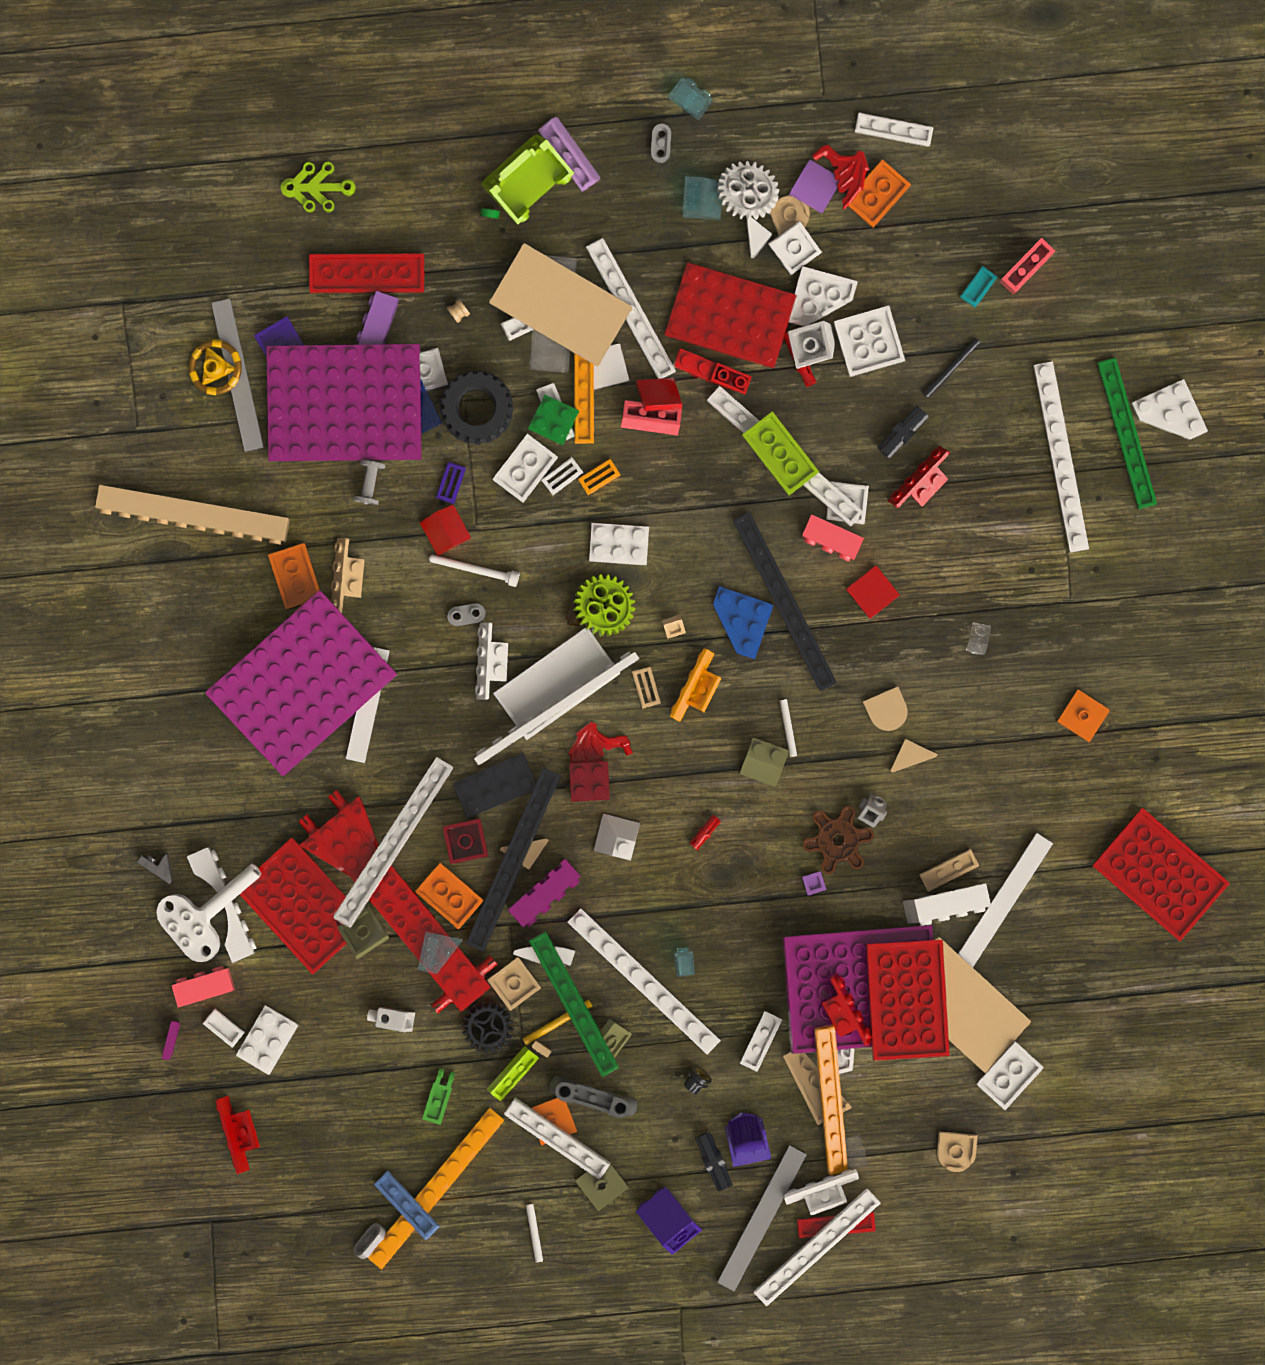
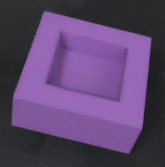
(814, 883)

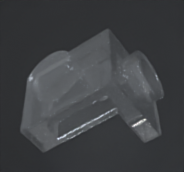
(978, 638)

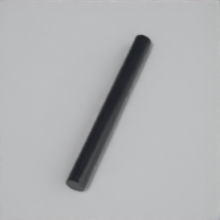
(951, 368)

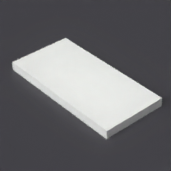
(552, 678)

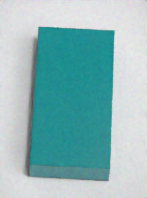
(978, 286)

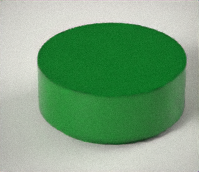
(489, 213)

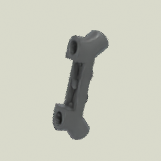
(592, 1097)

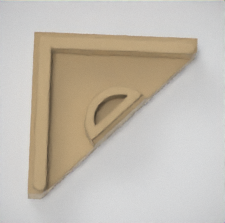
(910, 755)
(533, 853)

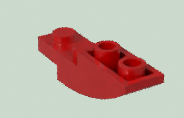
(712, 372)

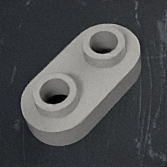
(661, 143)
(466, 614)
(369, 1241)

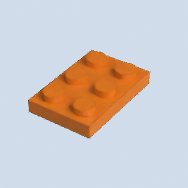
(880, 193)
(294, 575)
(449, 896)

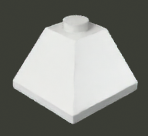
(812, 343)
(616, 837)

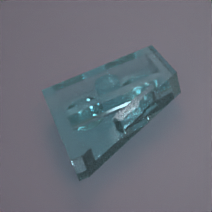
(436, 951)

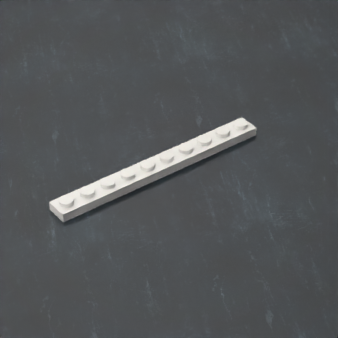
(1061, 457)
(817, 485)
(562, 702)
(393, 842)
(644, 981)

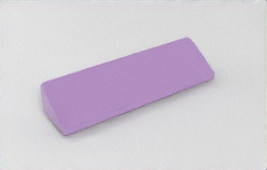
(565, 146)

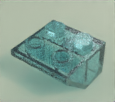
(701, 199)

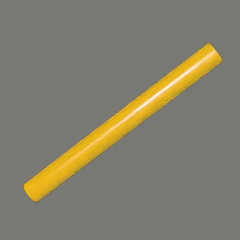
(550, 1026)

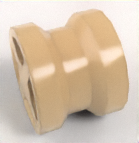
(458, 311)

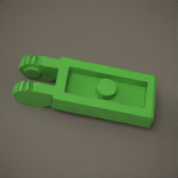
(438, 1099)

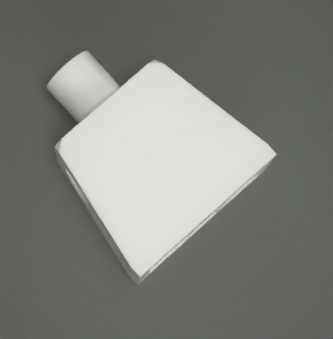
(398, 1019)

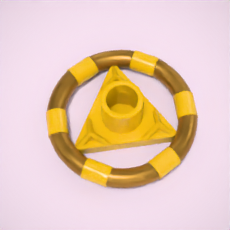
(215, 367)

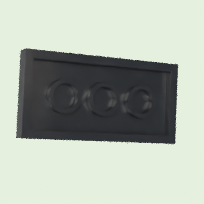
(495, 785)

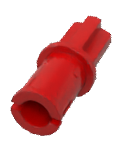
(705, 832)

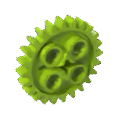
(599, 621)

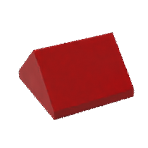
(445, 530)

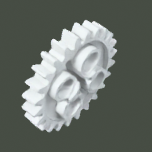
(747, 190)

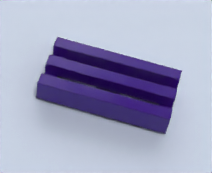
(456, 467)

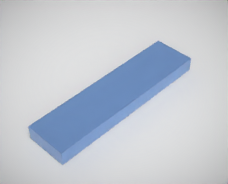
(407, 1205)

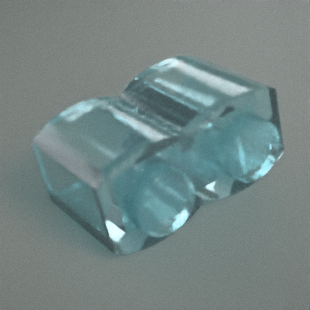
(684, 962)

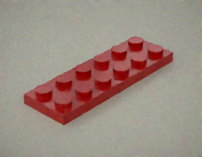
(366, 273)

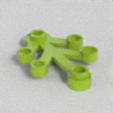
(314, 187)

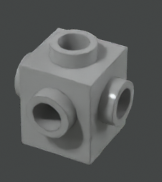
(872, 810)

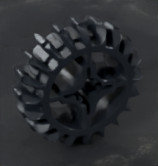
(471, 1020)

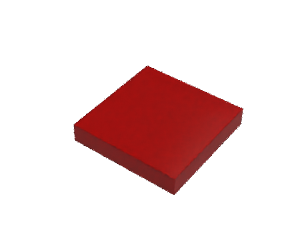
(659, 394)
(872, 592)

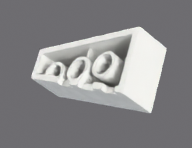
(947, 904)

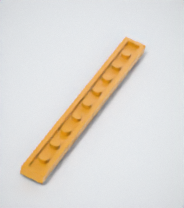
(438, 1185)

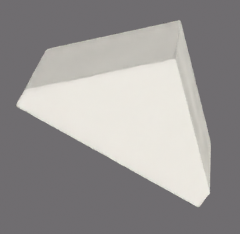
(757, 236)

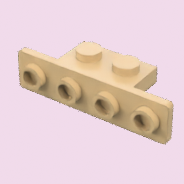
(347, 574)

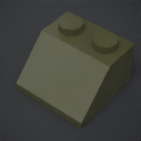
(764, 762)

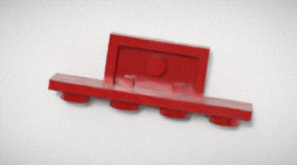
(923, 481)
(843, 1012)
(238, 1132)

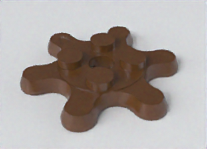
(824, 840)

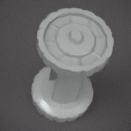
(369, 482)

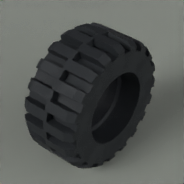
(476, 381)

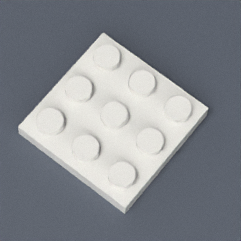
(869, 341)

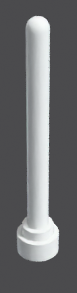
(509, 577)

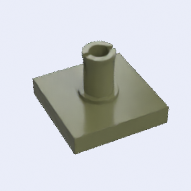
(364, 933)
(615, 1036)
(602, 1191)

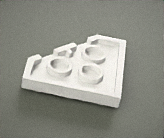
(819, 295)
(1171, 411)

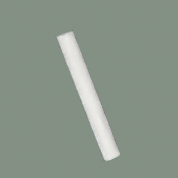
(788, 728)
(534, 1233)

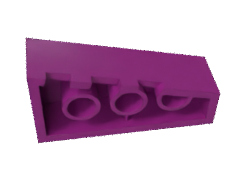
(544, 892)

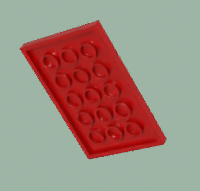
(730, 315)
(1160, 874)
(298, 905)
(907, 1000)

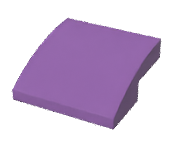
(815, 186)

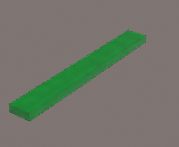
(1126, 433)
(574, 1004)

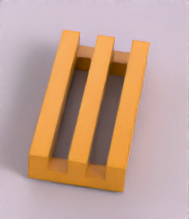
(585, 485)

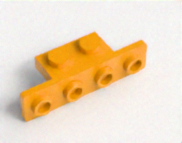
(698, 688)

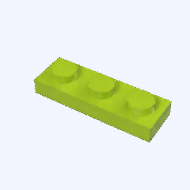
(512, 1073)

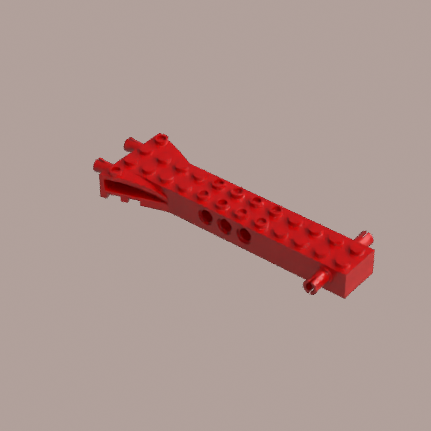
(349, 845)

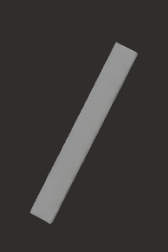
(241, 391)
(761, 1218)

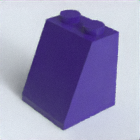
(668, 1220)

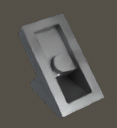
(162, 870)

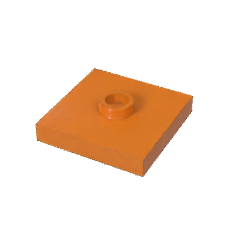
(1083, 715)
(558, 1113)

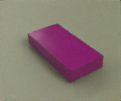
(171, 1040)

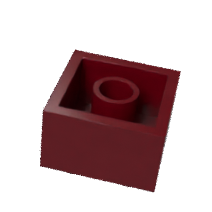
(589, 780)
(465, 841)

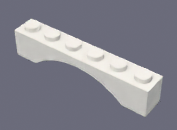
(237, 942)

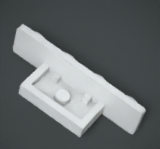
(491, 661)
(823, 1194)

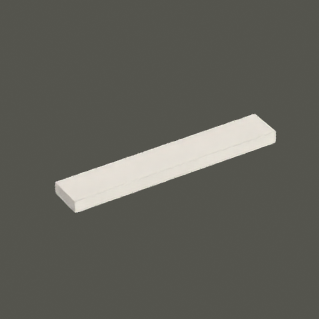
(364, 724)
(557, 1138)

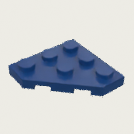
(742, 619)

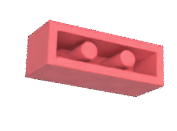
(1027, 266)
(654, 421)
(832, 538)
(203, 986)

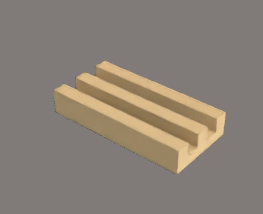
(641, 671)

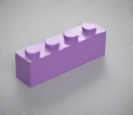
(378, 320)

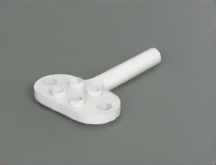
(191, 925)

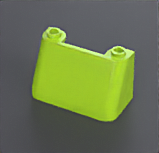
(526, 177)

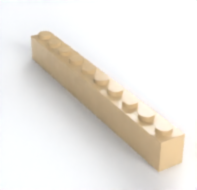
(192, 513)

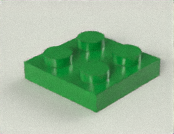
(553, 420)

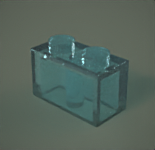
(691, 98)

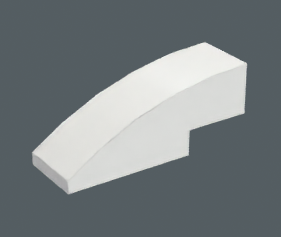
(528, 953)

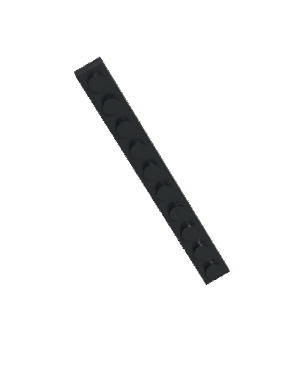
(784, 601)
(513, 859)

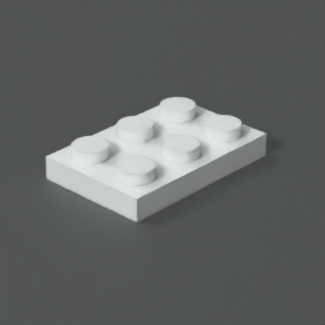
(525, 468)
(619, 544)
(267, 1040)
(1010, 1075)

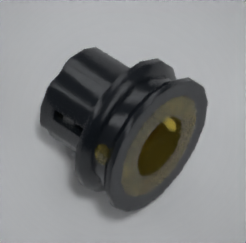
(697, 1080)

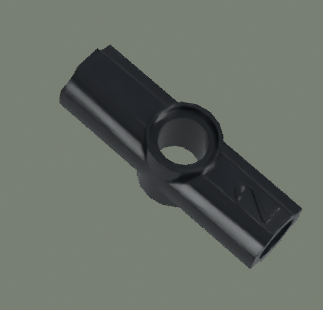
(903, 432)
(713, 1161)

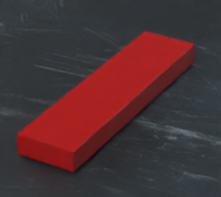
(811, 1226)

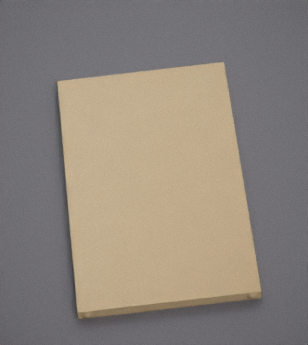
(560, 304)
(977, 1014)

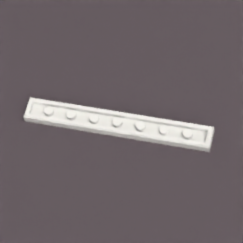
(636, 318)
(1005, 899)
(816, 1247)

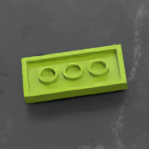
(780, 453)

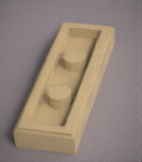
(949, 870)

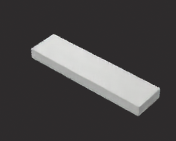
(894, 129)

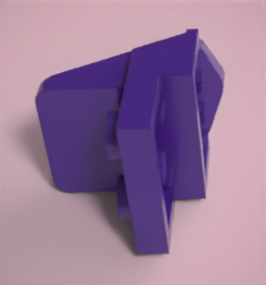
(747, 1139)

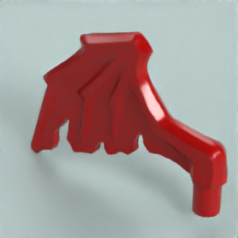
(850, 171)
(591, 742)

